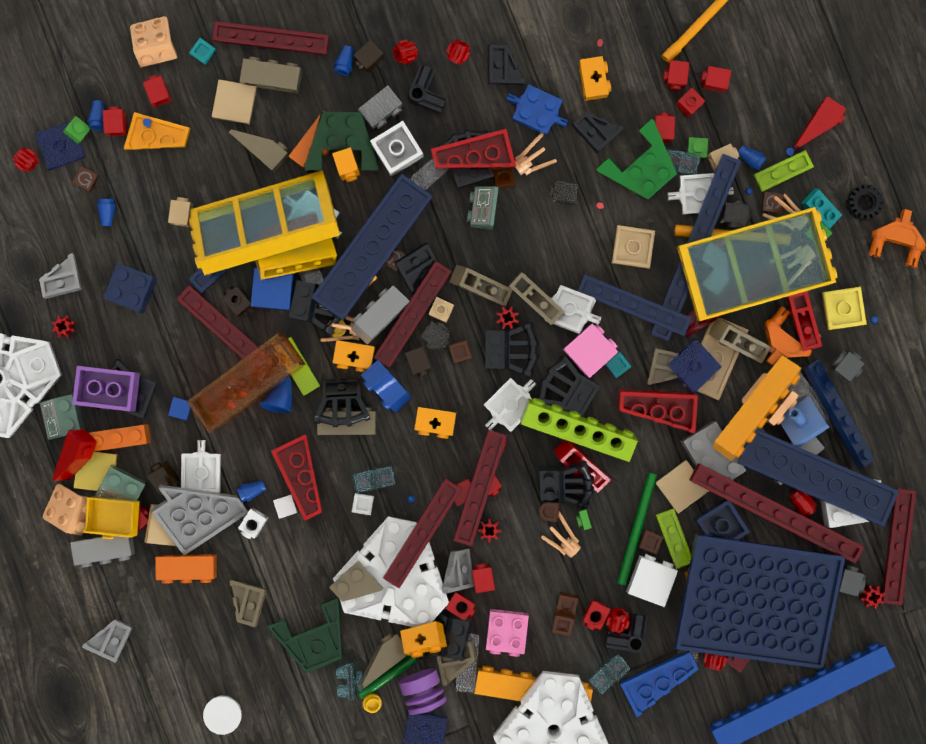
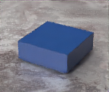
(179, 408)

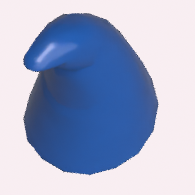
(279, 398)

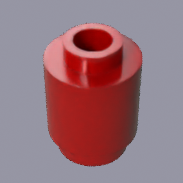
(803, 502)

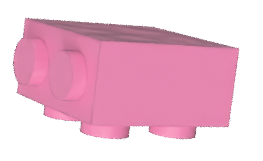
(591, 350)
(507, 632)

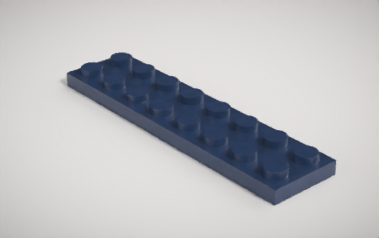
(372, 247)
(819, 477)

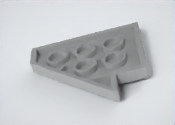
(196, 515)

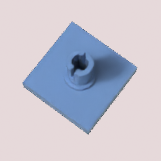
(803, 422)

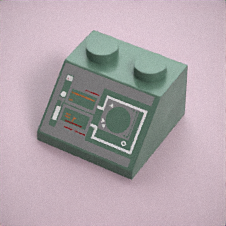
(484, 207)
(61, 416)
(120, 485)

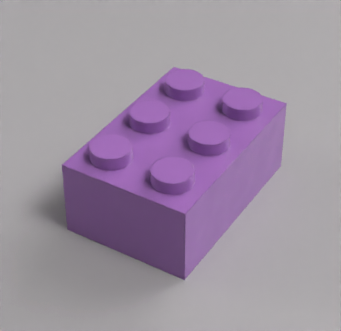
(106, 388)

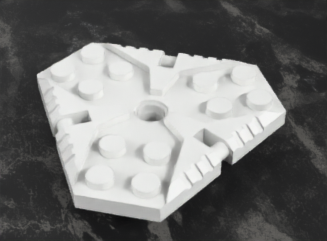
(26, 370)
(419, 596)
(552, 701)

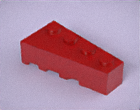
(483, 151)
(664, 407)
(298, 472)

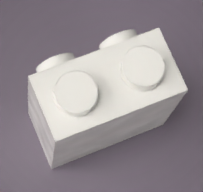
(652, 580)

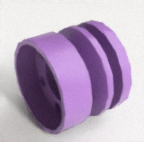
(424, 696)

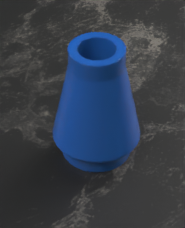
(344, 61)
(96, 115)
(752, 157)
(106, 211)
(250, 490)

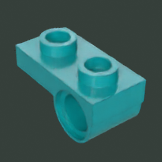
(827, 210)

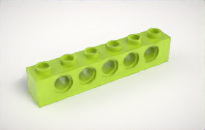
(622, 450)

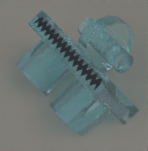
(348, 690)

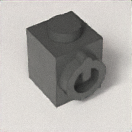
(847, 365)
(852, 581)

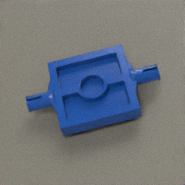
(537, 110)

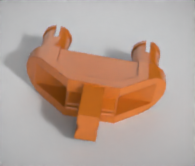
(901, 233)
(780, 341)

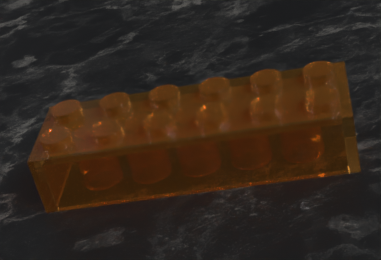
(246, 382)

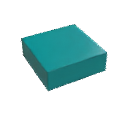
(202, 51)
(618, 365)

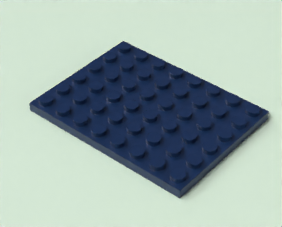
(759, 601)

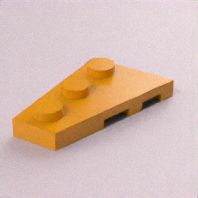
(159, 135)

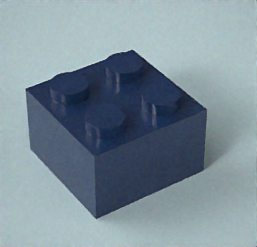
(130, 288)
(722, 521)

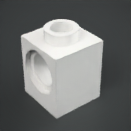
(256, 515)

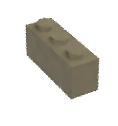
(271, 75)
(359, 428)

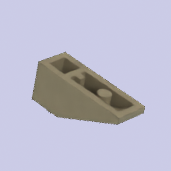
(266, 150)
(480, 285)
(536, 298)
(739, 340)
(384, 658)

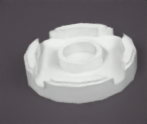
(222, 715)

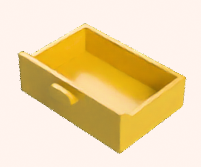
(111, 517)

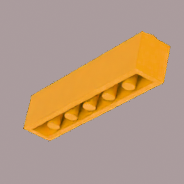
(756, 408)
(508, 684)

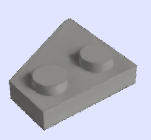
(458, 572)
(110, 640)

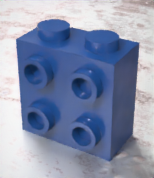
(272, 292)

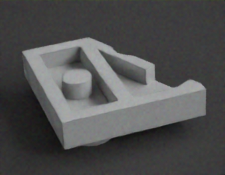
(61, 279)

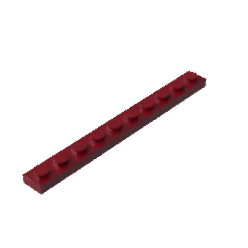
(776, 513)

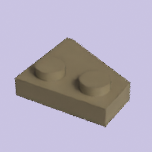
(659, 367)
(355, 583)
(248, 602)
(451, 668)

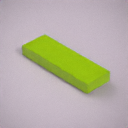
(783, 171)
(304, 376)
(674, 538)

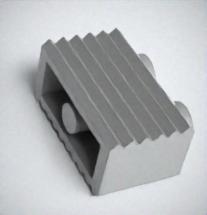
(381, 107)

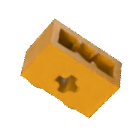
(591, 89)
(346, 165)
(342, 352)
(425, 415)
(413, 638)

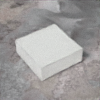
(362, 504)
(285, 506)

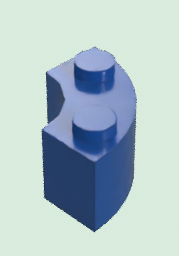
(386, 386)

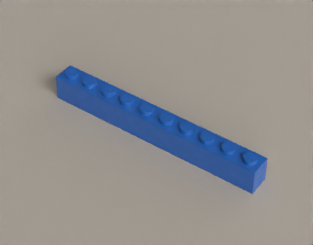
(803, 695)

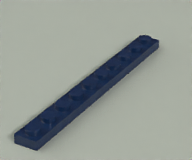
(701, 229)

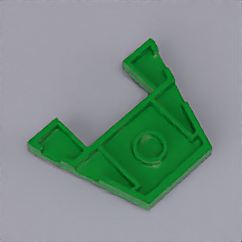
(649, 170)

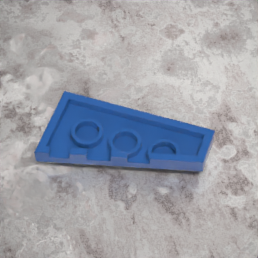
(650, 685)

